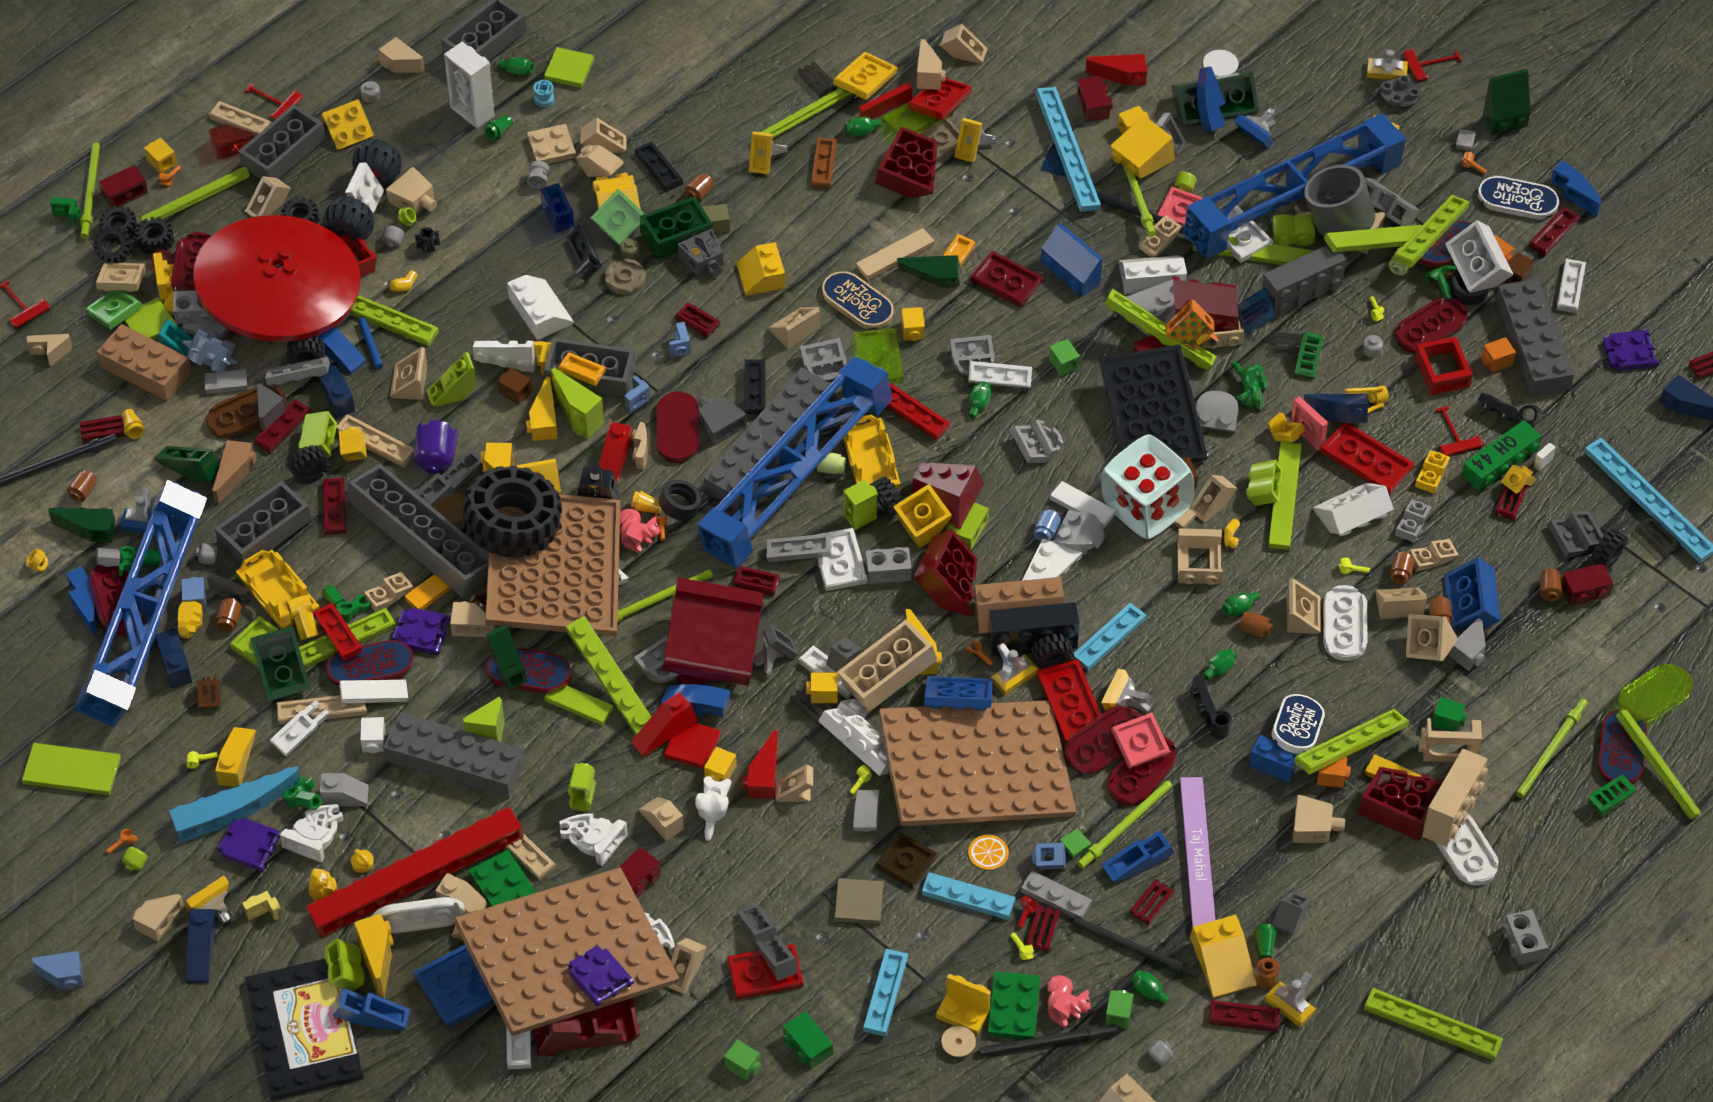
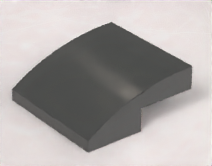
(1576, 533)

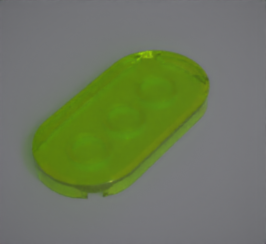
(1656, 692)

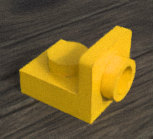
(541, 353)

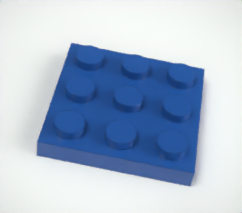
(958, 692)
(454, 986)

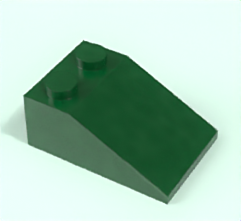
(1507, 102)
(673, 225)
(280, 663)

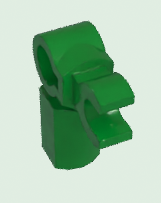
(128, 554)
(346, 609)
(298, 795)

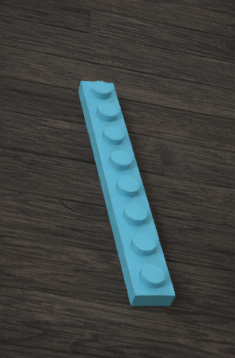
(1068, 149)
(1650, 499)

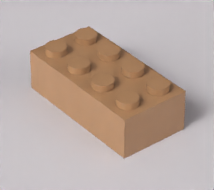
(144, 362)

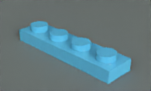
(1109, 636)
(968, 896)
(885, 992)

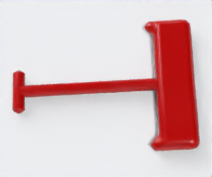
(1416, 68)
(294, 98)
(28, 313)
(1459, 446)

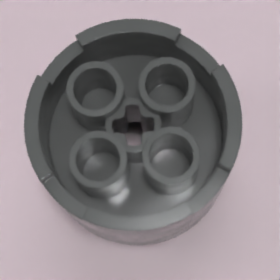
(1339, 200)

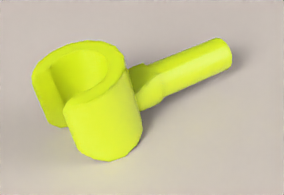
(1377, 312)
(1346, 567)
(193, 758)
(864, 774)
(1025, 952)

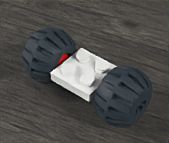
(374, 166)

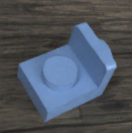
(681, 345)
(637, 396)

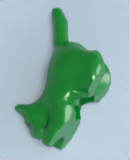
(1253, 381)

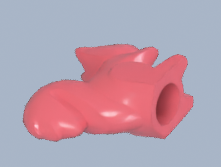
(634, 532)
(1062, 1003)

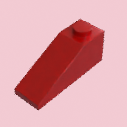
(1123, 69)
(616, 448)
(666, 722)
(762, 770)

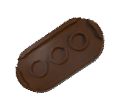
(237, 414)

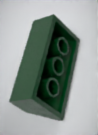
(1236, 89)

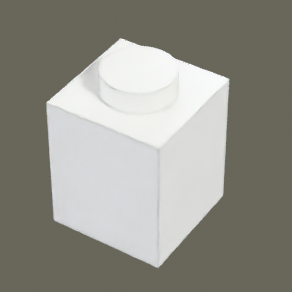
(372, 734)

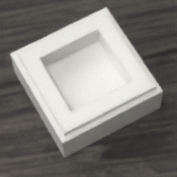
(1544, 456)

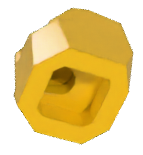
(189, 618)
(321, 884)

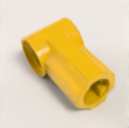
(301, 611)

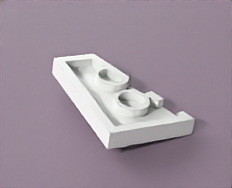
(1051, 560)

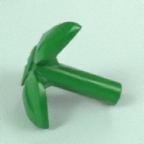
(1439, 275)

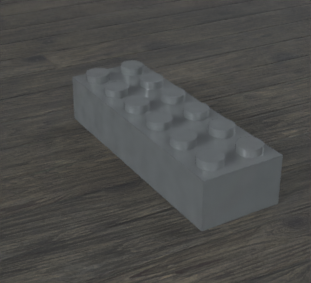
(1534, 337)
(454, 755)

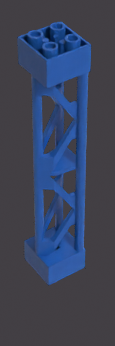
(1378, 145)
(863, 388)
(172, 511)

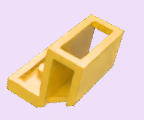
(606, 187)

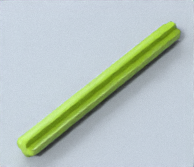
(807, 112)
(198, 195)
(1658, 764)

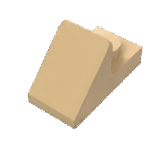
(55, 346)
(795, 786)

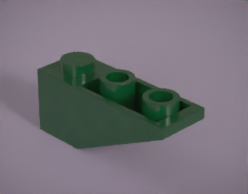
(90, 524)
(506, 658)

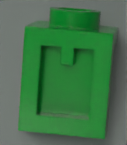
(65, 208)

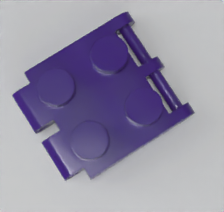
(1630, 350)
(420, 629)
(248, 843)
(599, 973)

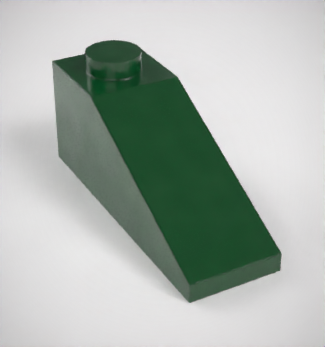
(938, 270)
(192, 463)

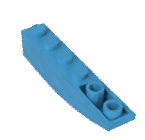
(220, 809)

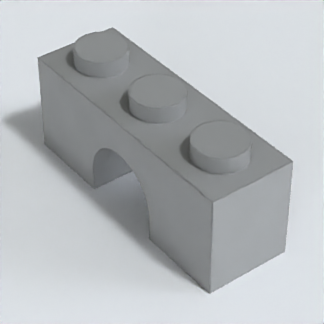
(1392, 204)

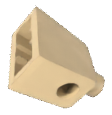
(412, 191)
(1314, 821)

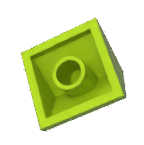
(486, 721)

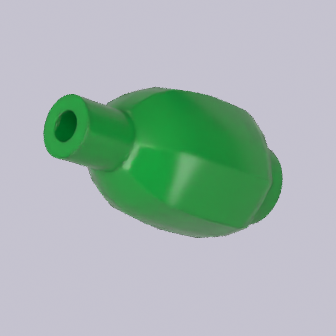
(517, 66)
(861, 126)
(979, 398)
(1239, 603)
(1220, 663)
(1149, 986)

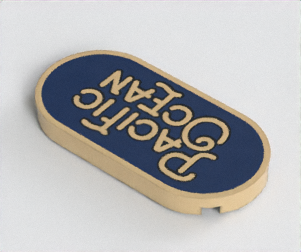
(857, 300)

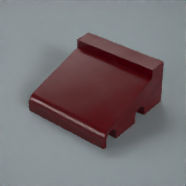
(712, 631)
(595, 1028)

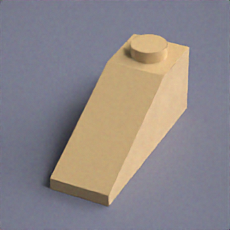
(929, 68)

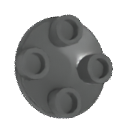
(1400, 92)

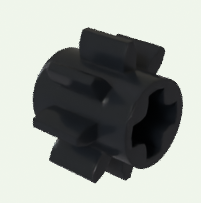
(427, 239)

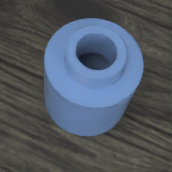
(1047, 525)

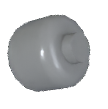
(370, 92)
(392, 236)
(1372, 346)
(207, 553)
(1160, 1052)

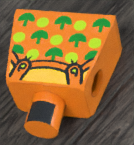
(1192, 326)

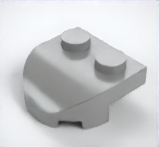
(971, 349)
(824, 358)
(1217, 411)
(1037, 441)
(1080, 531)
(651, 662)

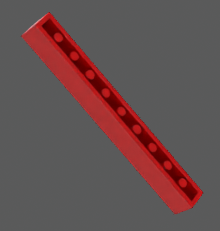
(414, 872)

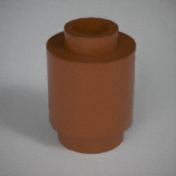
(699, 187)
(81, 486)
(1402, 567)
(1550, 585)
(1441, 607)
(228, 614)
(1256, 624)
(1267, 973)

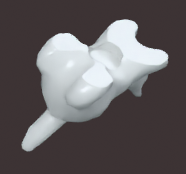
(712, 803)

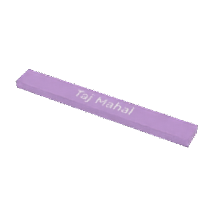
(1197, 850)

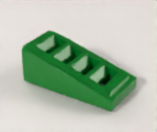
(1310, 338)
(1604, 810)

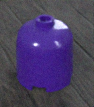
(435, 446)

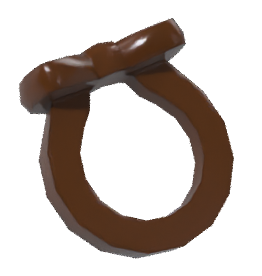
(479, 600)

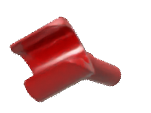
(1029, 906)

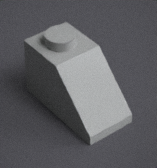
(1470, 646)
(343, 790)

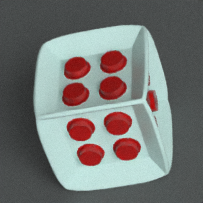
(1148, 486)

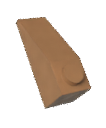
(233, 468)

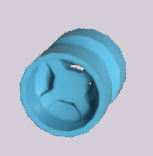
(544, 93)

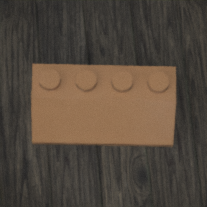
(1015, 595)

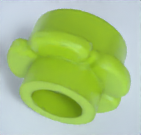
(406, 216)

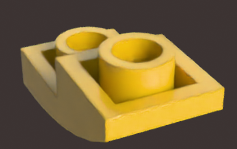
(1432, 471)

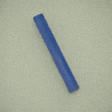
(370, 343)

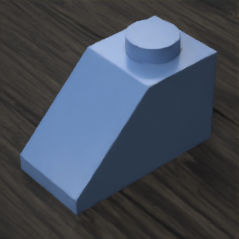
(61, 969)

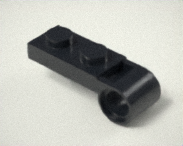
(584, 253)
(1508, 411)
(1207, 710)

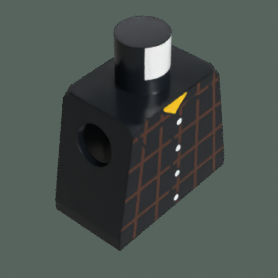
(598, 483)

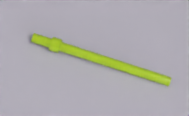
(1146, 218)
(86, 219)
(658, 597)
(1572, 718)
(1096, 850)

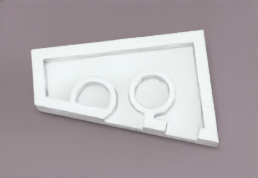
(506, 355)

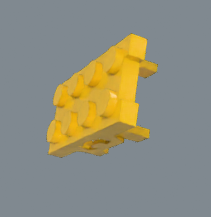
(870, 452)
(273, 584)

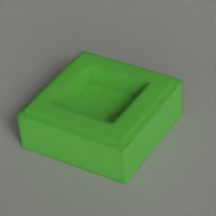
(1075, 843)

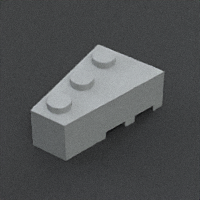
(1157, 301)

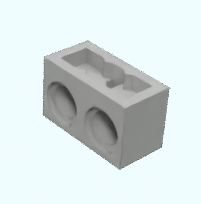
(194, 313)
(892, 566)
(1528, 936)

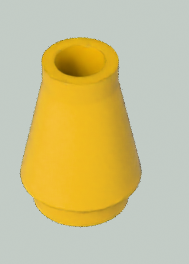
(132, 424)
(645, 503)

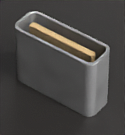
(1465, 140)

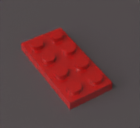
(1367, 457)
(1068, 696)

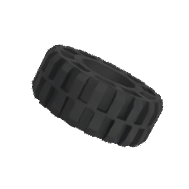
(506, 533)

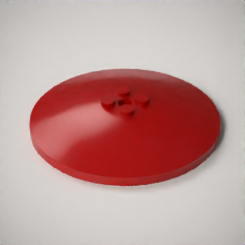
(268, 303)

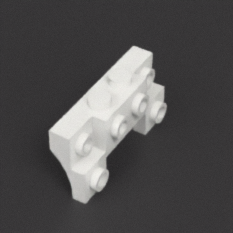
(850, 727)

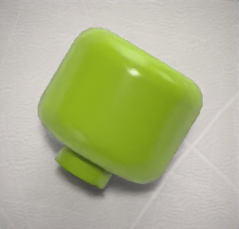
(1185, 181)
(134, 859)

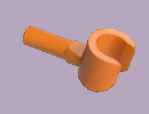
(1467, 162)
(166, 179)
(662, 522)
(979, 652)
(125, 837)

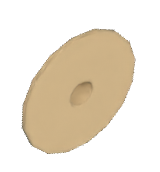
(958, 1041)

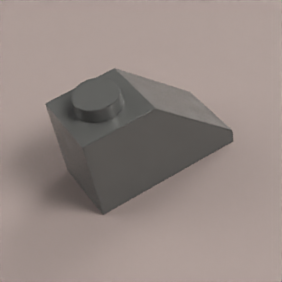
(842, 653)
(1291, 913)

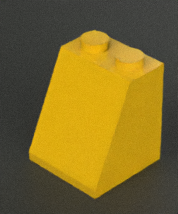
(1143, 148)

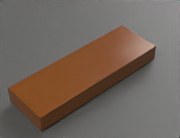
(823, 163)

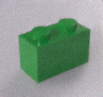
(807, 1040)

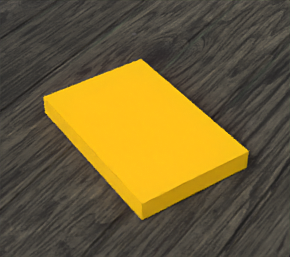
(865, 75)

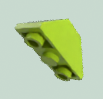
(454, 383)

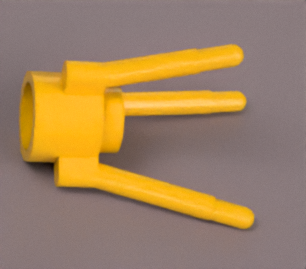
(1376, 395)

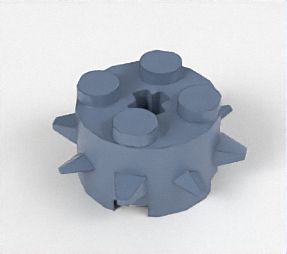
(210, 350)

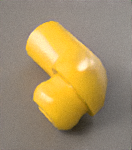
(403, 284)
(1229, 531)

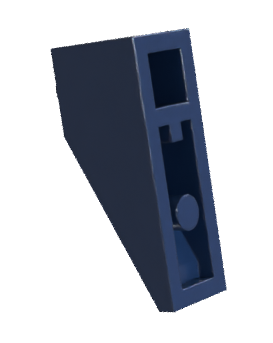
(337, 392)
(1687, 399)
(1340, 407)
(174, 658)
(200, 945)

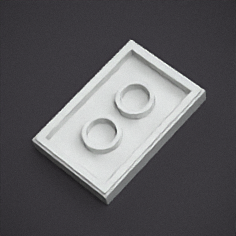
(1256, 238)
(845, 564)

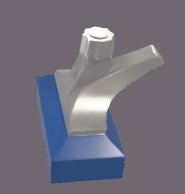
(1258, 127)
(136, 518)

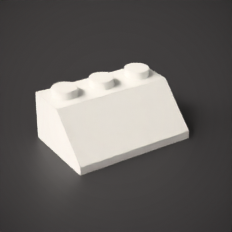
(1479, 257)
(1149, 272)
(538, 306)
(1354, 508)

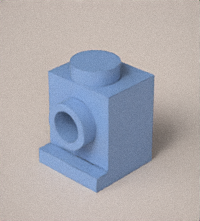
(1057, 850)

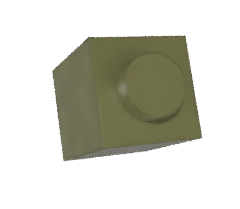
(719, 217)

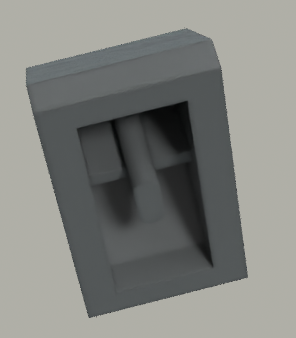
(270, 406)

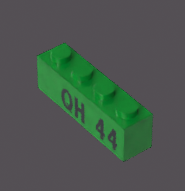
(1500, 455)

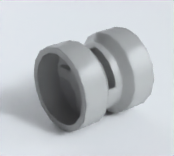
(538, 174)

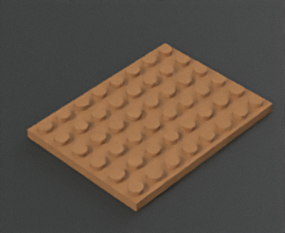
(565, 579)
(976, 763)
(529, 941)

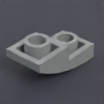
(1412, 520)
(108, 557)
(866, 810)

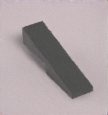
(454, 478)
(769, 944)

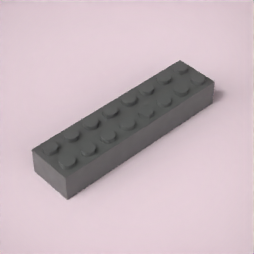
(764, 433)
(419, 529)

